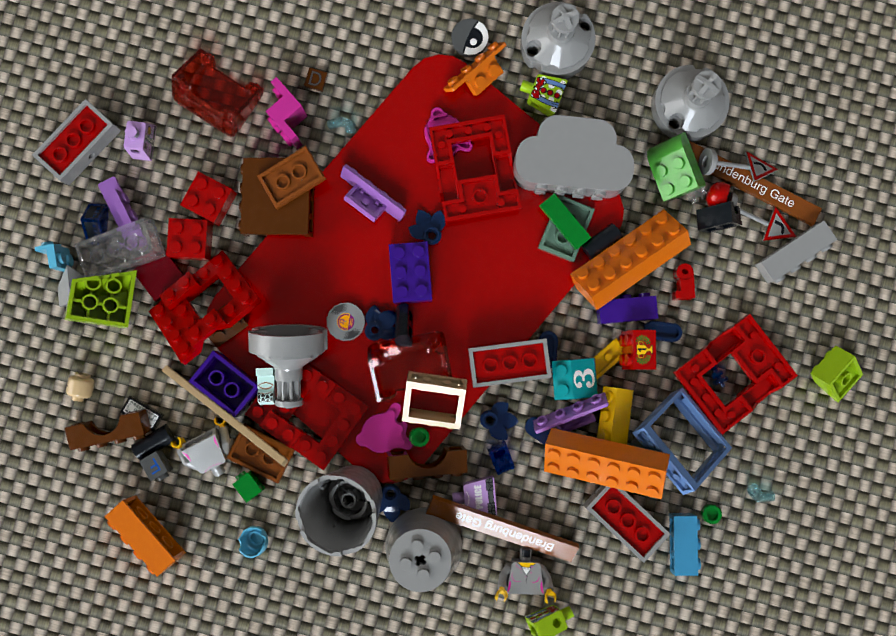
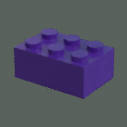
(410, 272)
(225, 383)

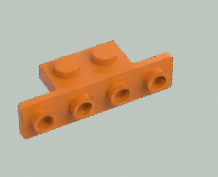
(479, 73)

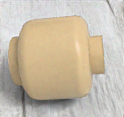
(80, 386)

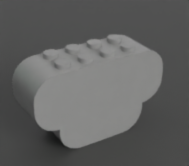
(574, 159)

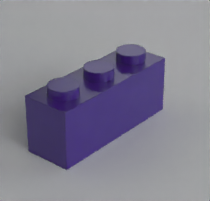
(628, 309)

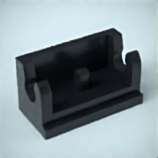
(718, 217)

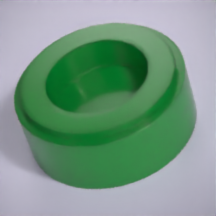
(419, 437)
(711, 514)

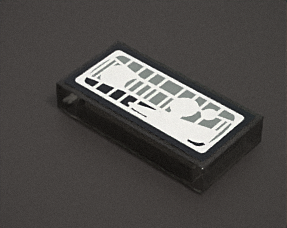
(134, 404)

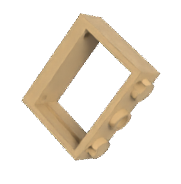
(437, 384)

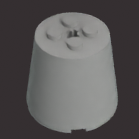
(331, 518)
(427, 535)

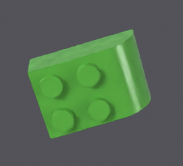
(675, 167)

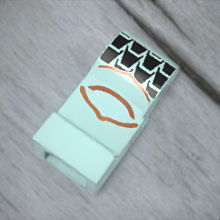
(266, 386)

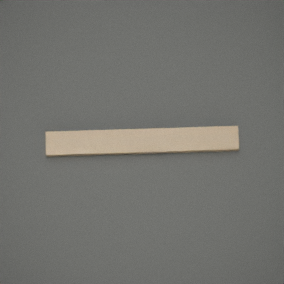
(225, 416)

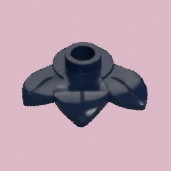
(428, 224)
(382, 322)
(501, 420)
(393, 504)

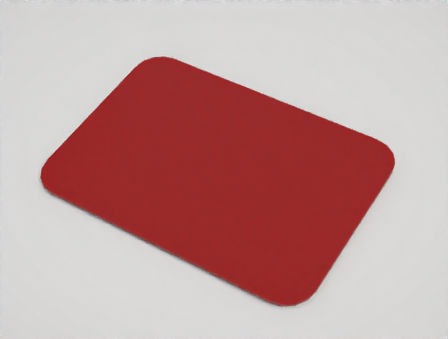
(484, 271)

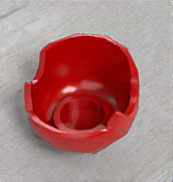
(717, 193)

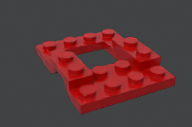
(481, 194)
(181, 321)
(757, 359)
(276, 419)

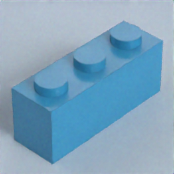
(684, 544)

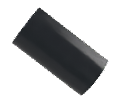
(601, 241)
(403, 325)
(153, 442)

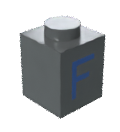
(156, 466)

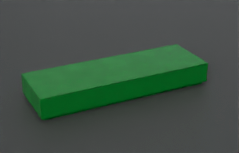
(565, 221)

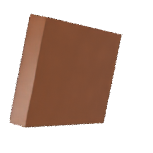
(291, 177)
(253, 458)

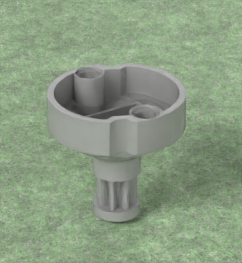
(558, 40)
(691, 100)
(288, 350)

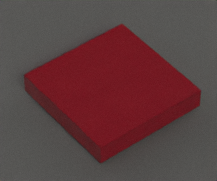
(158, 275)

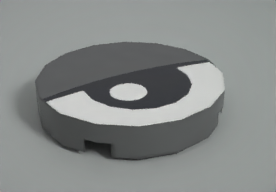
(469, 37)

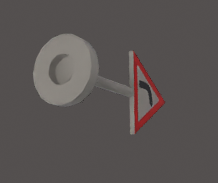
(709, 161)
(776, 227)

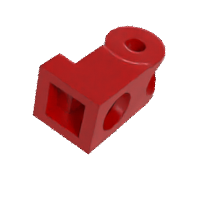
(684, 282)

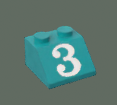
(574, 378)

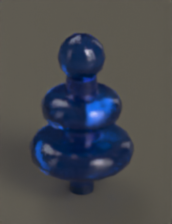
(719, 379)

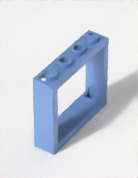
(703, 426)

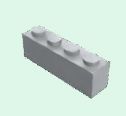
(796, 252)

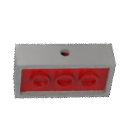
(76, 142)
(509, 363)
(627, 521)

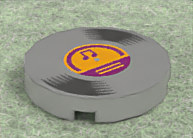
(345, 321)

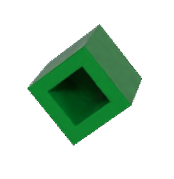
(248, 485)

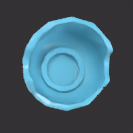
(253, 541)

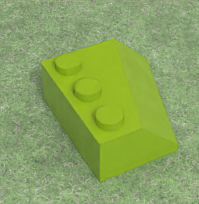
(102, 299)

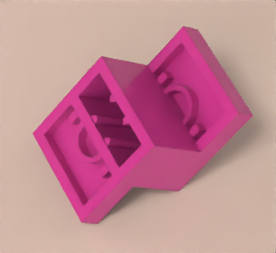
(285, 114)

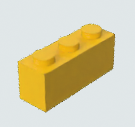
(615, 418)

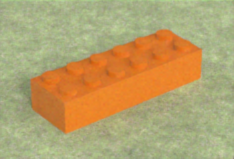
(631, 259)
(606, 463)

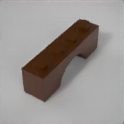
(87, 434)
(451, 461)

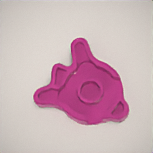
(438, 118)
(384, 432)

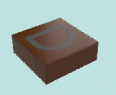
(316, 79)

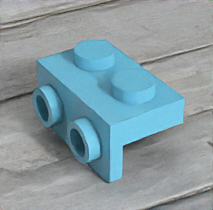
(57, 255)

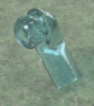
(342, 122)
(759, 496)

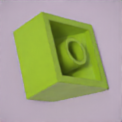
(837, 373)

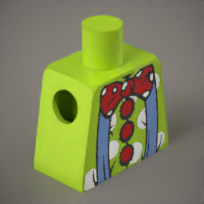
(544, 93)
(549, 620)

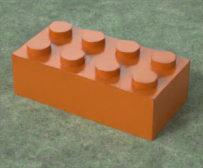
(145, 535)

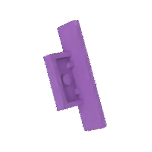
(369, 198)
(117, 201)
(572, 416)

